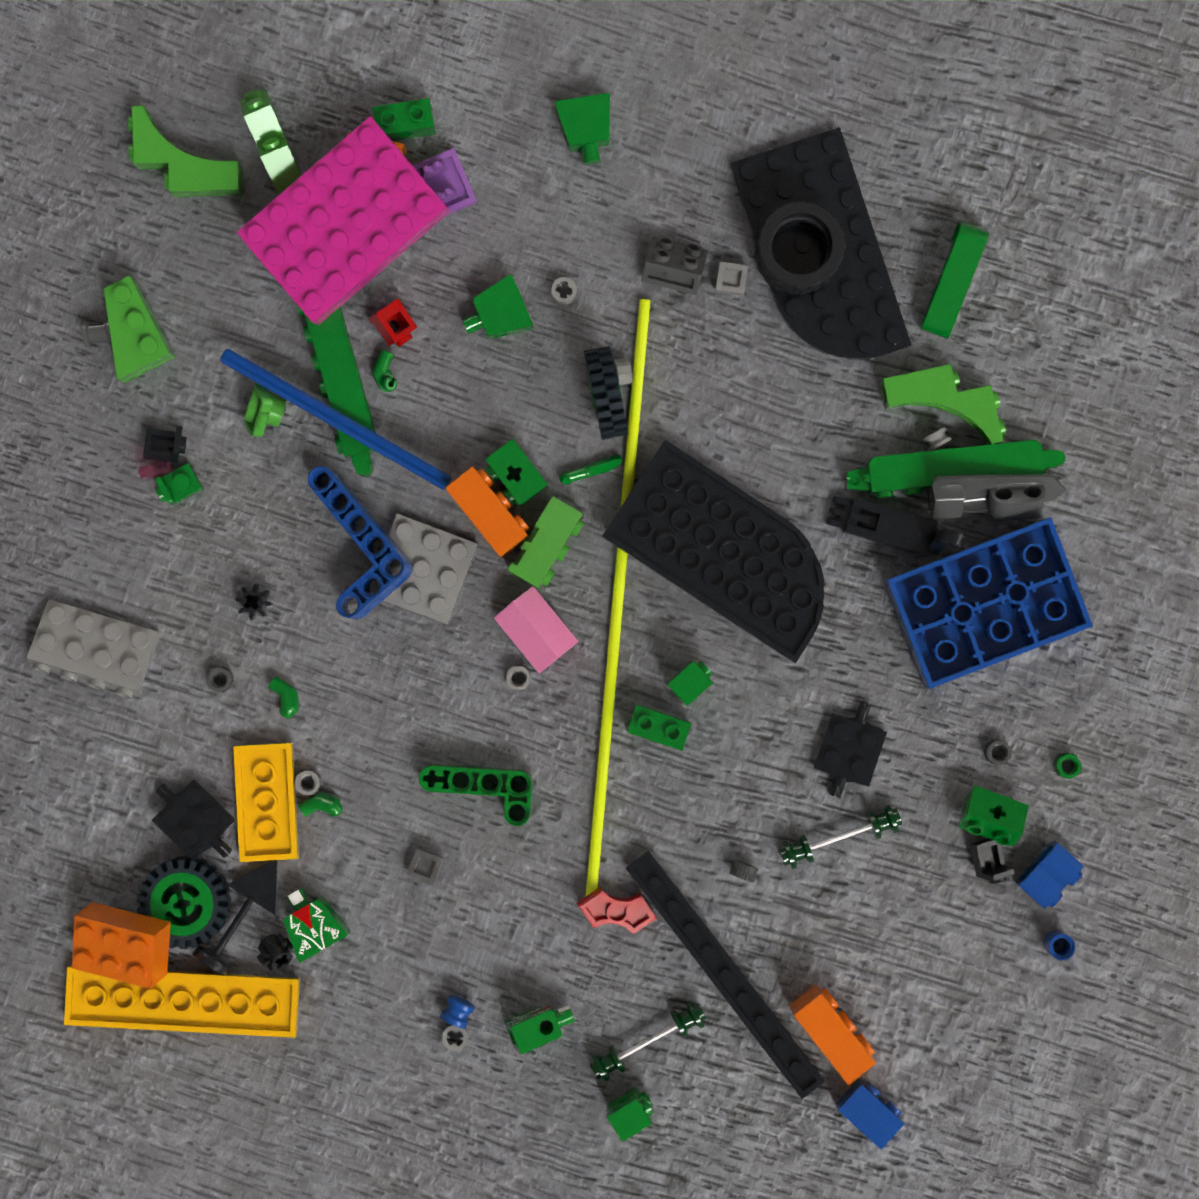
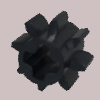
(262, 602)
(275, 952)

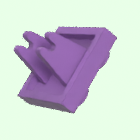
(447, 180)

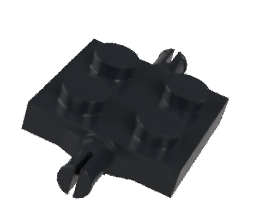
(850, 749)
(193, 820)

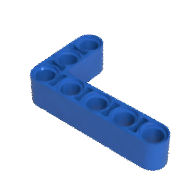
(364, 539)

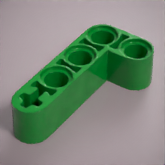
(955, 278)
(476, 786)

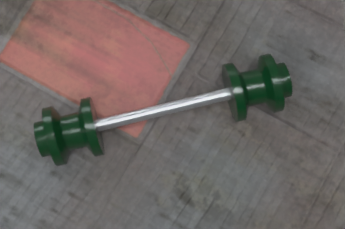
(888, 820)
(605, 1065)

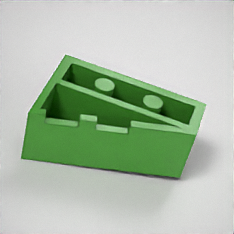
(134, 331)
(547, 543)

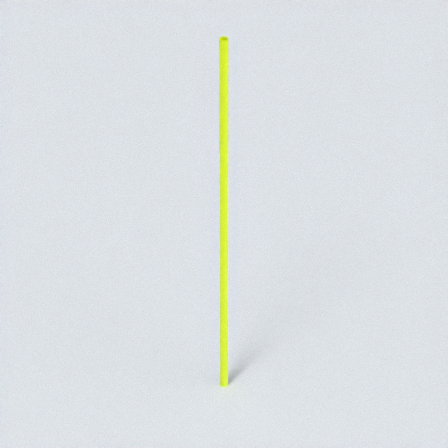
(617, 603)

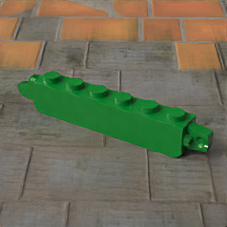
(341, 383)
(917, 469)

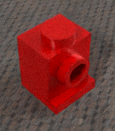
(395, 314)

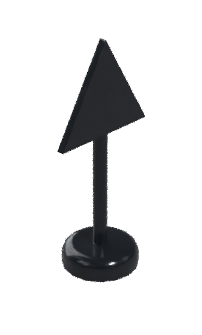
(258, 887)

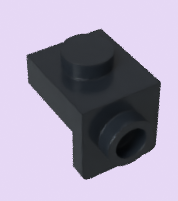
(164, 445)
(990, 861)

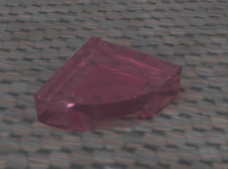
(150, 472)

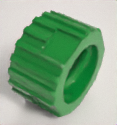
(1058, 765)

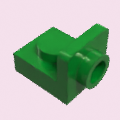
(178, 485)

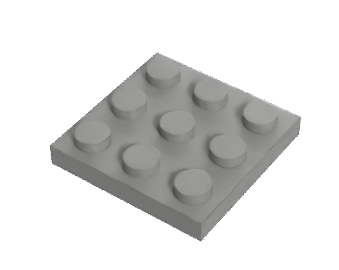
(438, 568)

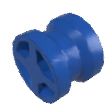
(457, 1011)

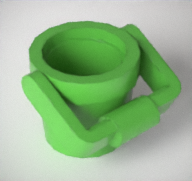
(262, 410)

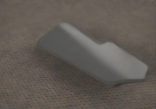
(999, 495)

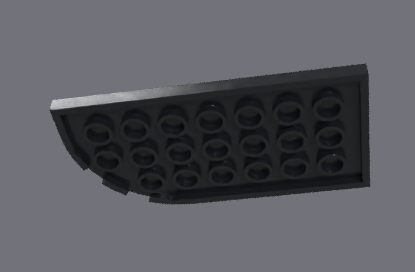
(857, 309)
(723, 550)

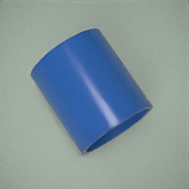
(1069, 948)

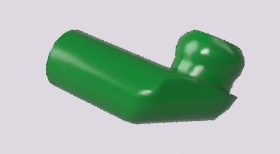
(382, 374)
(288, 697)
(322, 802)

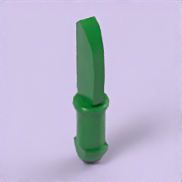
(592, 469)

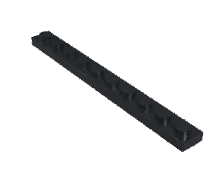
(725, 974)

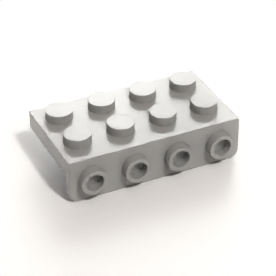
(92, 649)

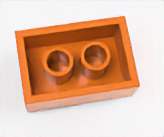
(488, 511)
(121, 945)
(833, 1033)

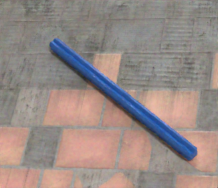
(335, 419)

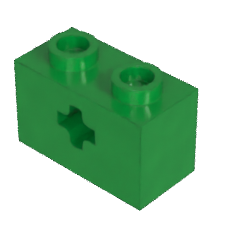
(406, 119)
(512, 456)
(691, 681)
(659, 727)
(993, 816)
(630, 1113)

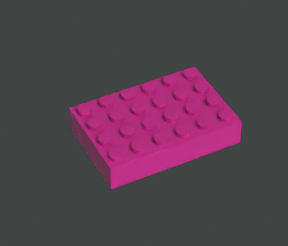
(343, 221)

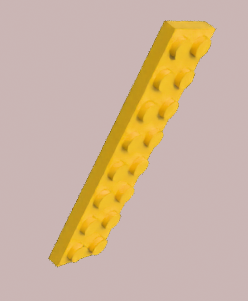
(186, 1003)

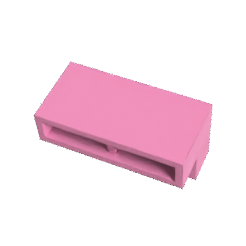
(536, 629)

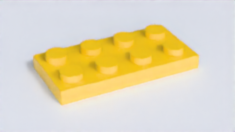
(266, 802)

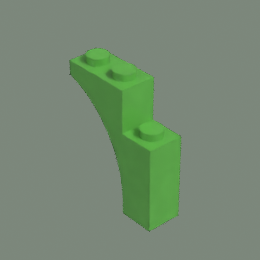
(270, 139)
(186, 173)
(938, 389)

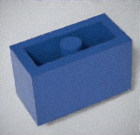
(870, 1113)

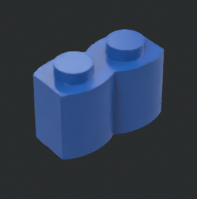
(1050, 874)

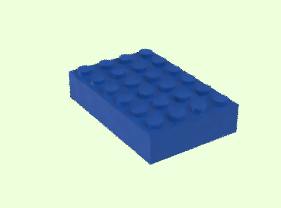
(988, 603)

